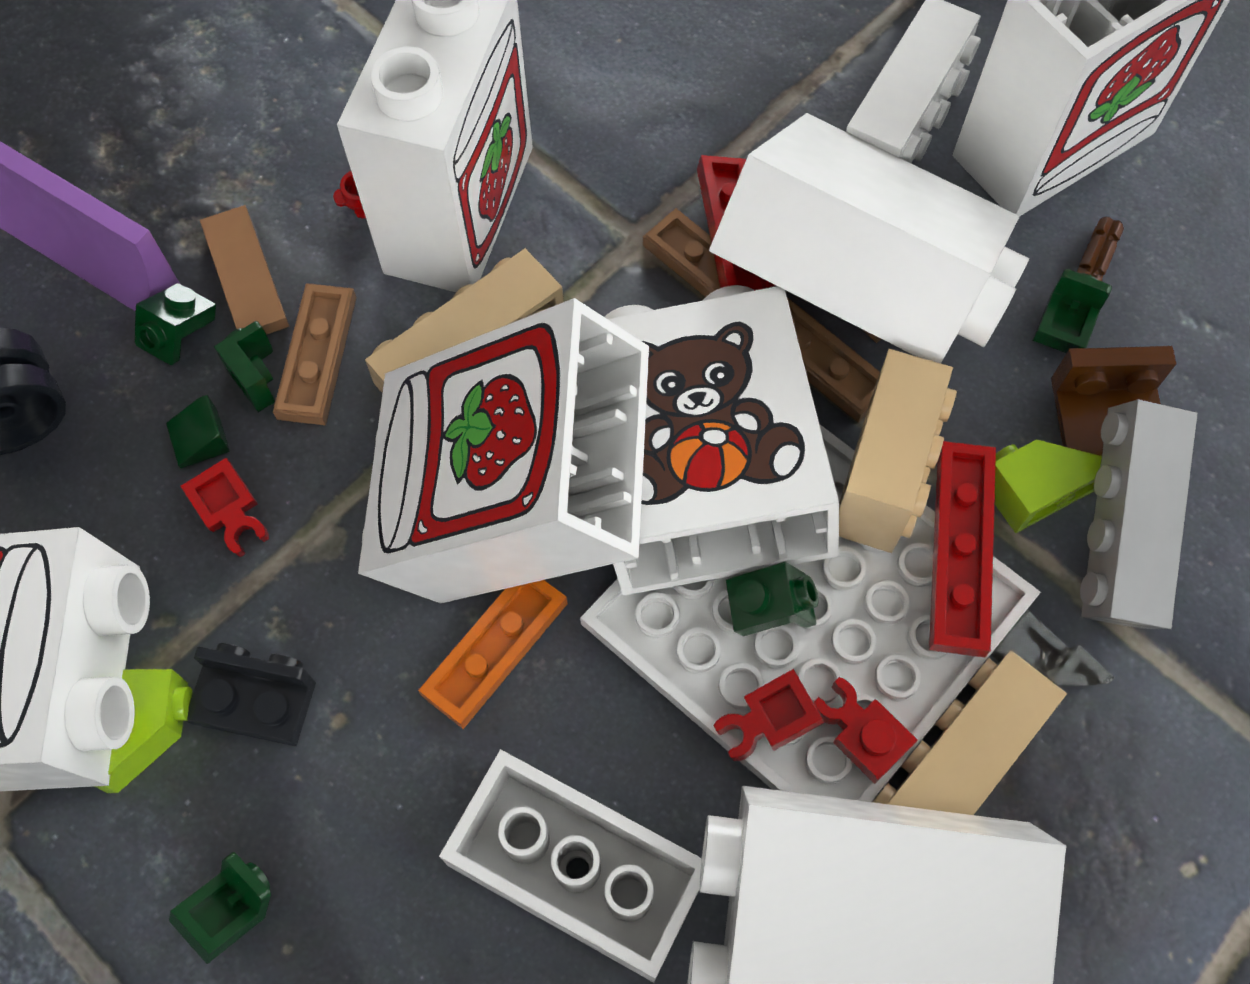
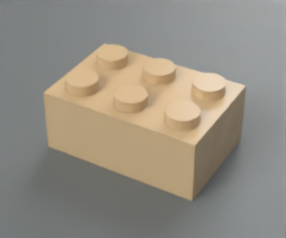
(896, 451)

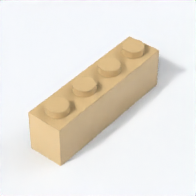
(505, 295)
(977, 739)

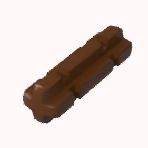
(1101, 247)

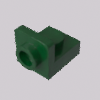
(242, 359)

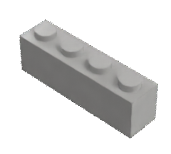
(1139, 515)

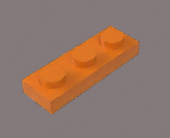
(492, 649)

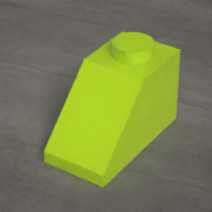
(1041, 480)
(160, 708)

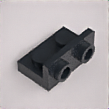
(251, 694)

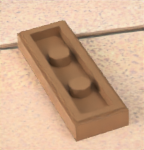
(243, 270)
(315, 354)

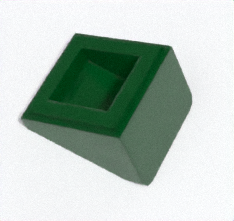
(197, 433)

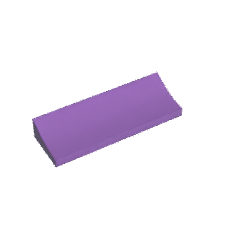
(80, 231)

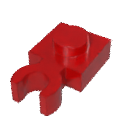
(222, 500)
(778, 712)
(869, 735)

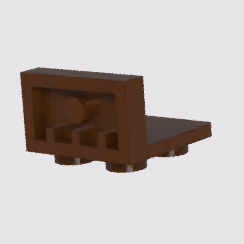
(1102, 378)

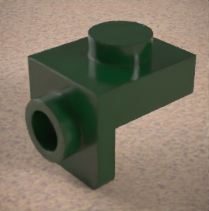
(1072, 311)
(168, 318)
(771, 599)
(223, 908)

